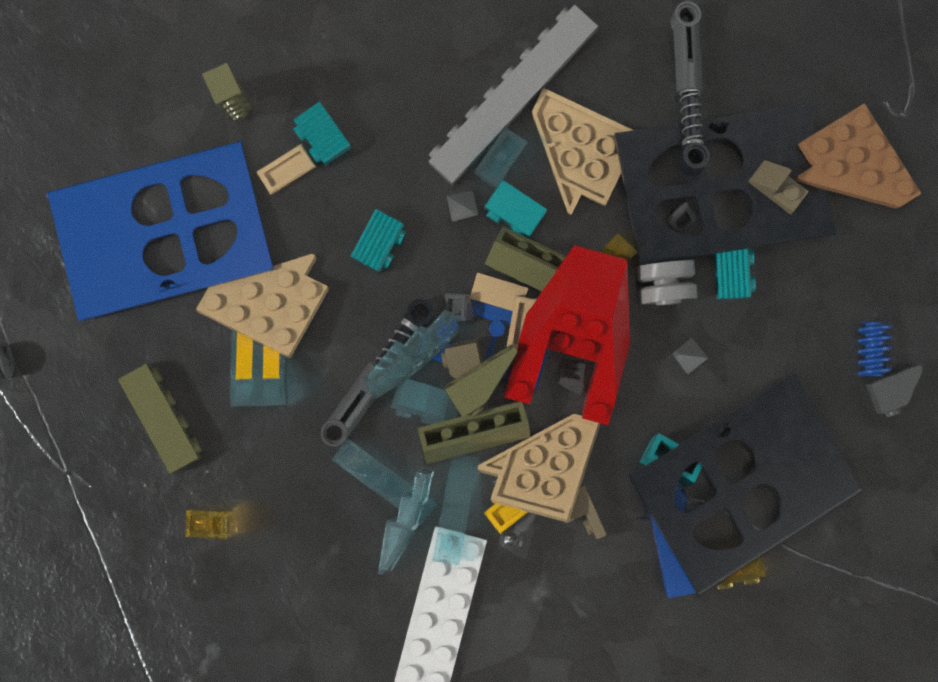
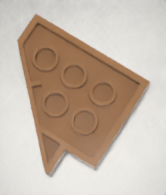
(857, 161)

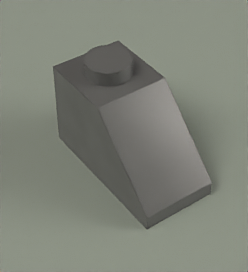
(894, 390)

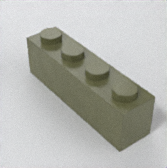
(227, 92)
(523, 259)
(160, 418)
(474, 433)

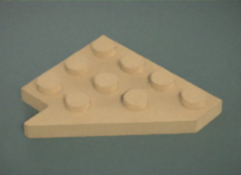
(578, 148)
(268, 306)
(544, 470)

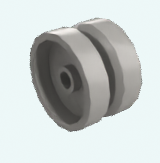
(666, 282)

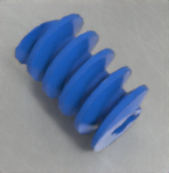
(875, 349)

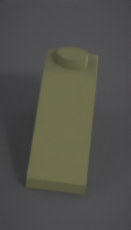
(476, 385)

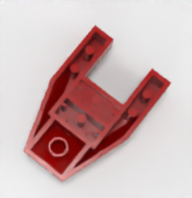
(582, 316)

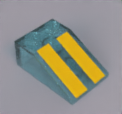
(256, 374)

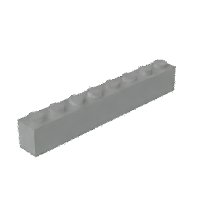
(513, 94)

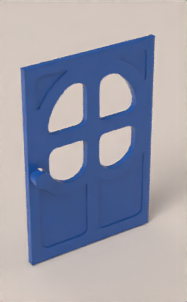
(107, 245)

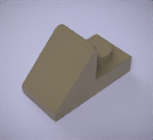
(778, 186)
(584, 506)

